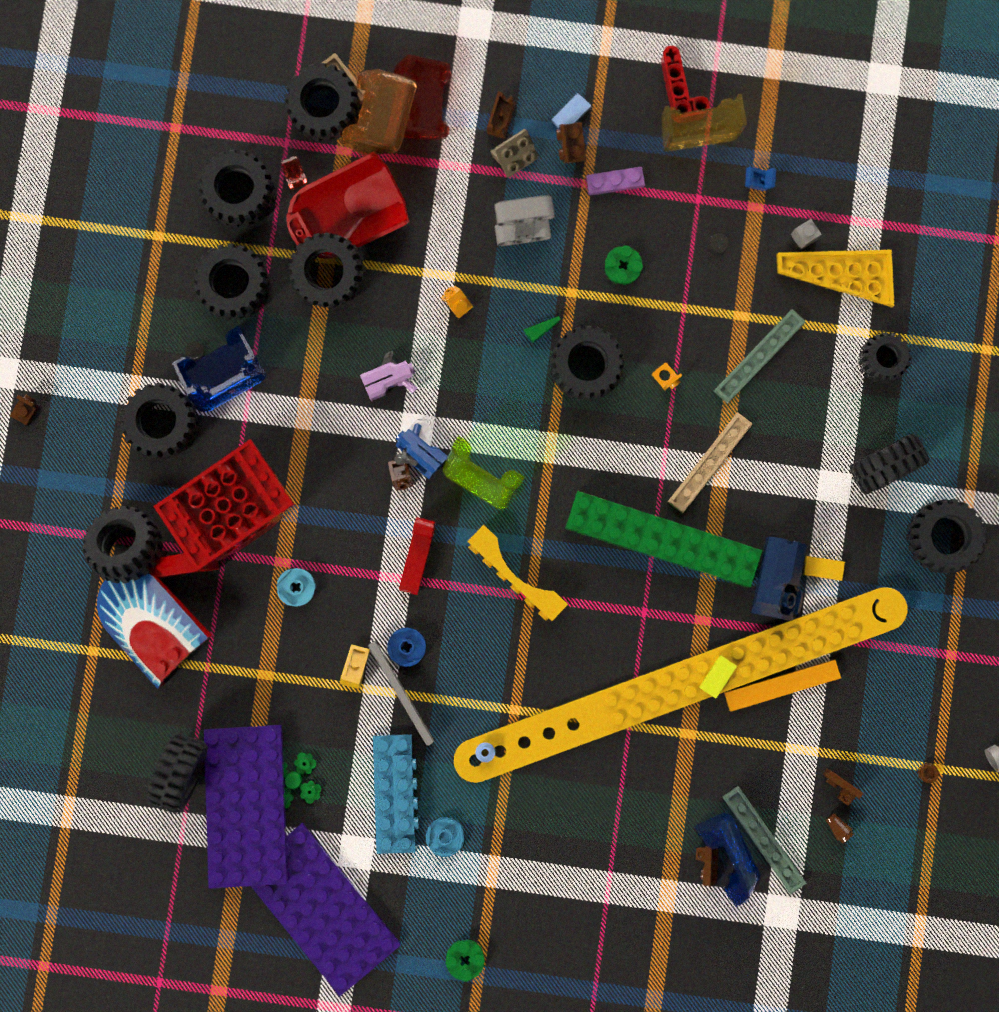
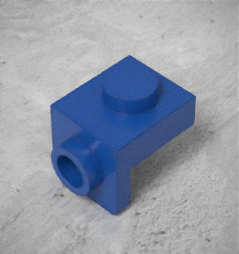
(760, 179)

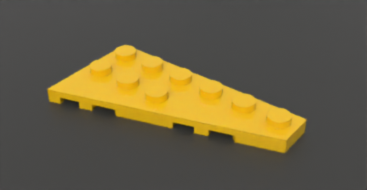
(856, 273)

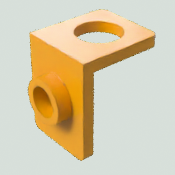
(672, 382)

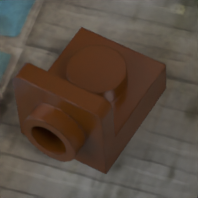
(25, 409)
(400, 475)

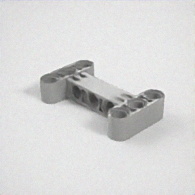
(523, 220)

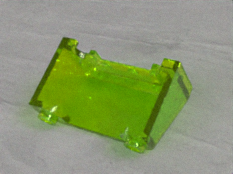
(478, 481)

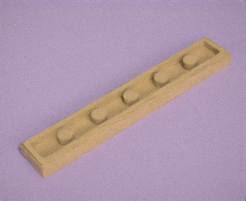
(709, 463)

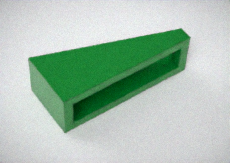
(537, 331)

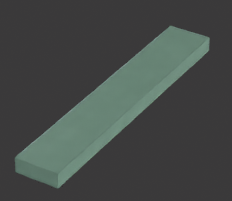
(759, 356)
(764, 840)

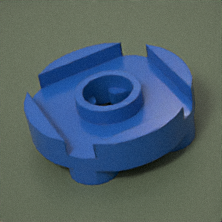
(412, 637)

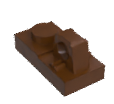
(848, 791)
(710, 868)

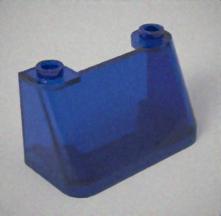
(220, 373)
(723, 831)

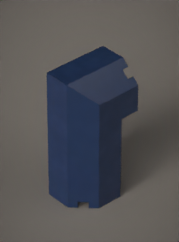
(779, 579)

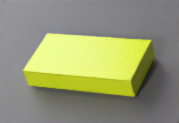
(717, 676)

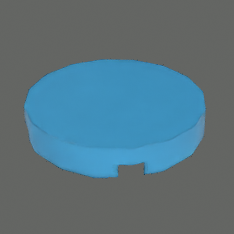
(445, 837)

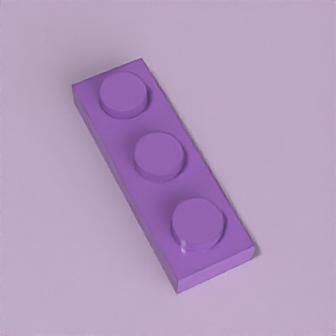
(615, 181)

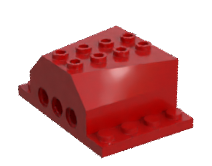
(225, 506)

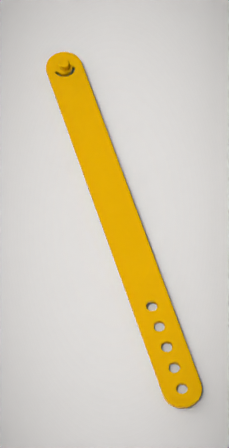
(680, 682)

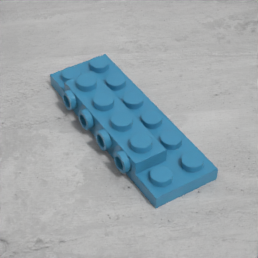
(394, 794)

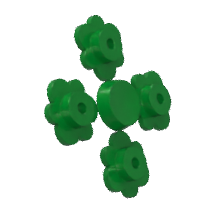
(294, 780)

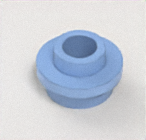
(489, 747)

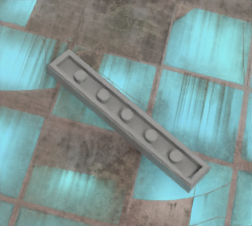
(401, 693)

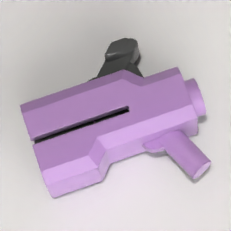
(388, 376)

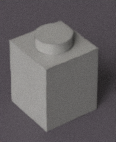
(805, 234)

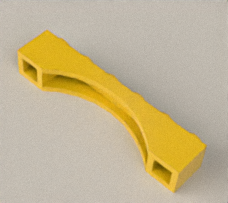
(546, 601)

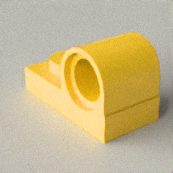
(354, 667)

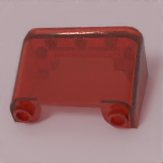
(426, 109)

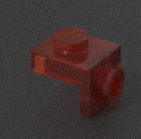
(293, 172)

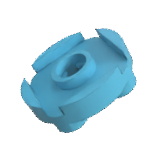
(285, 587)

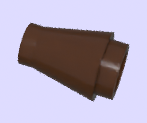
(839, 828)

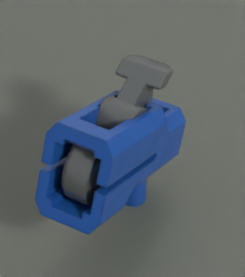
(418, 452)

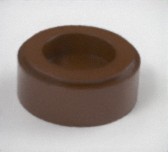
(928, 773)

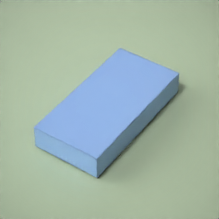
(572, 111)

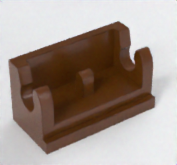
(501, 116)

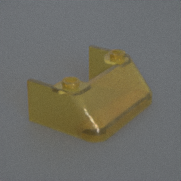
(703, 126)

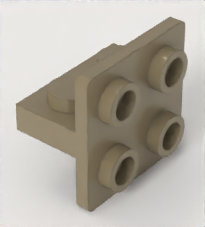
(515, 153)

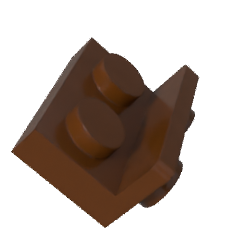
(572, 143)

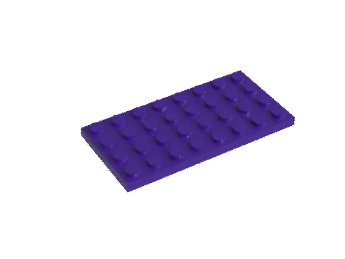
(245, 807)
(327, 914)

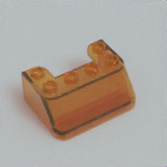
(382, 114)

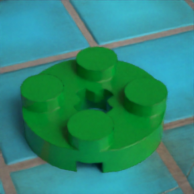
(627, 255)
(465, 971)

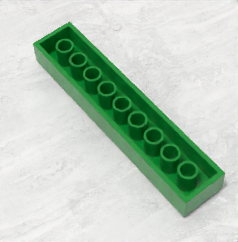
(663, 539)

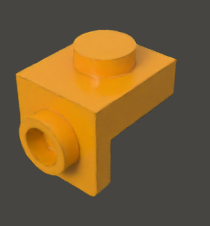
(456, 301)

